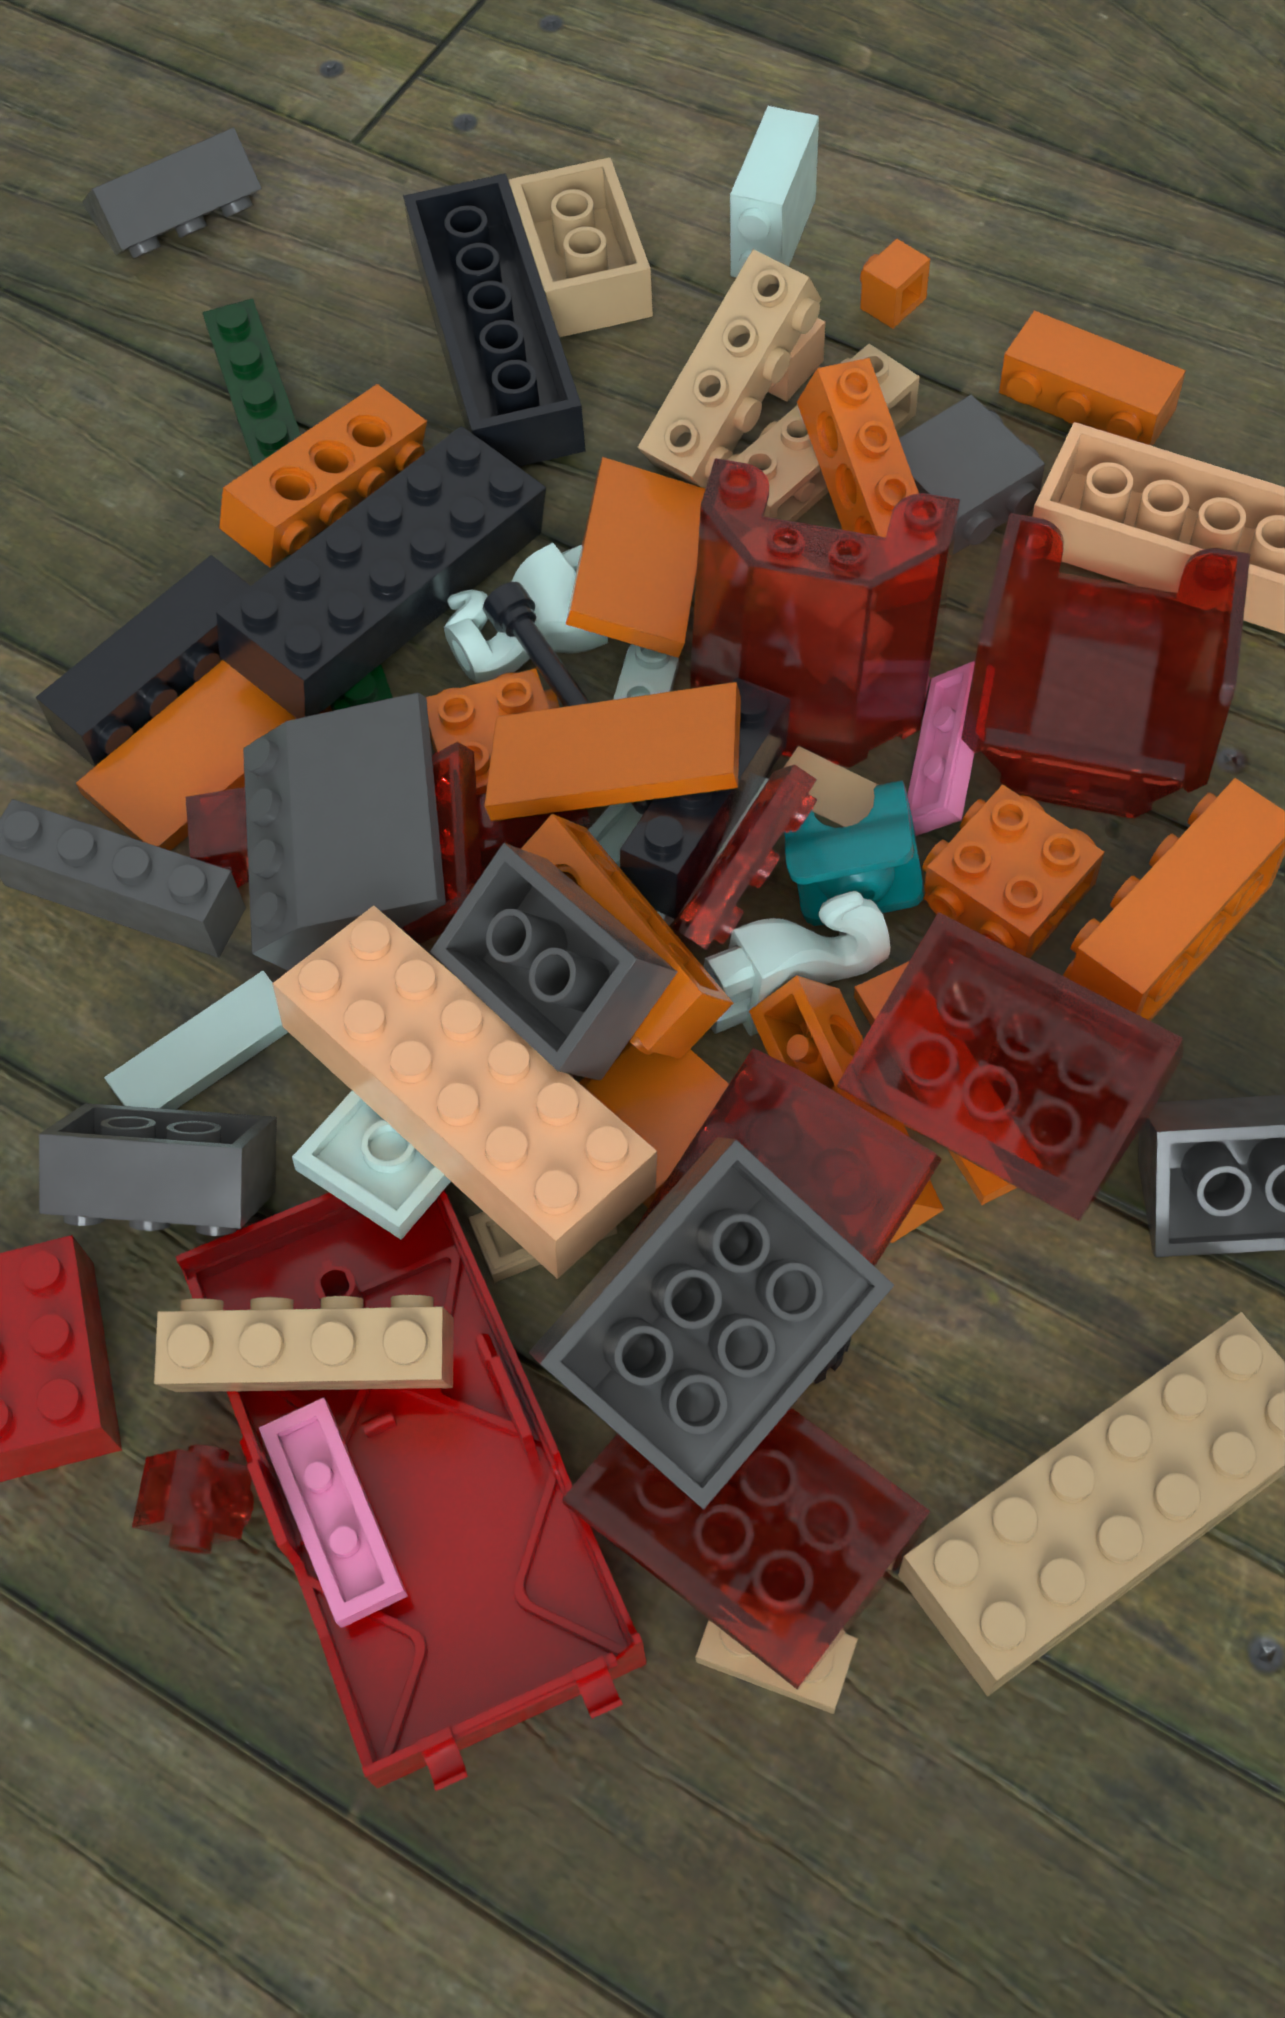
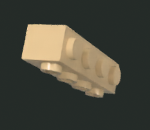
(732, 369)
(788, 454)
(304, 1348)

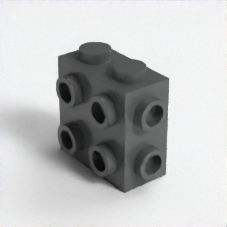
(977, 460)

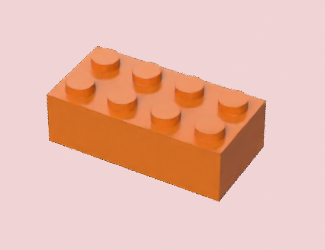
(1183, 903)

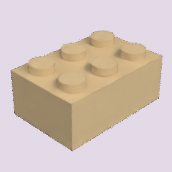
(584, 246)

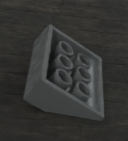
(340, 825)
(712, 1319)

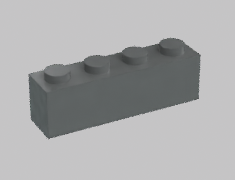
(118, 878)

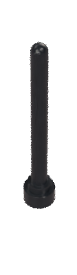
(512, 613)

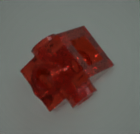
(194, 1498)

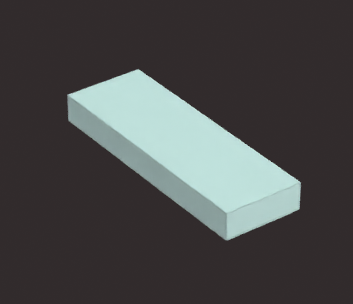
(201, 1049)

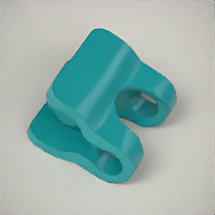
(867, 857)

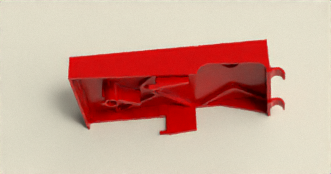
(467, 1488)

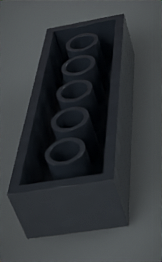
(495, 321)
(380, 574)

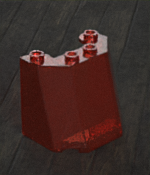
(822, 612)
(1101, 684)

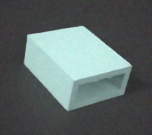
(774, 188)

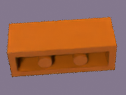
(1090, 380)

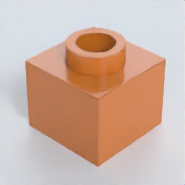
(894, 283)

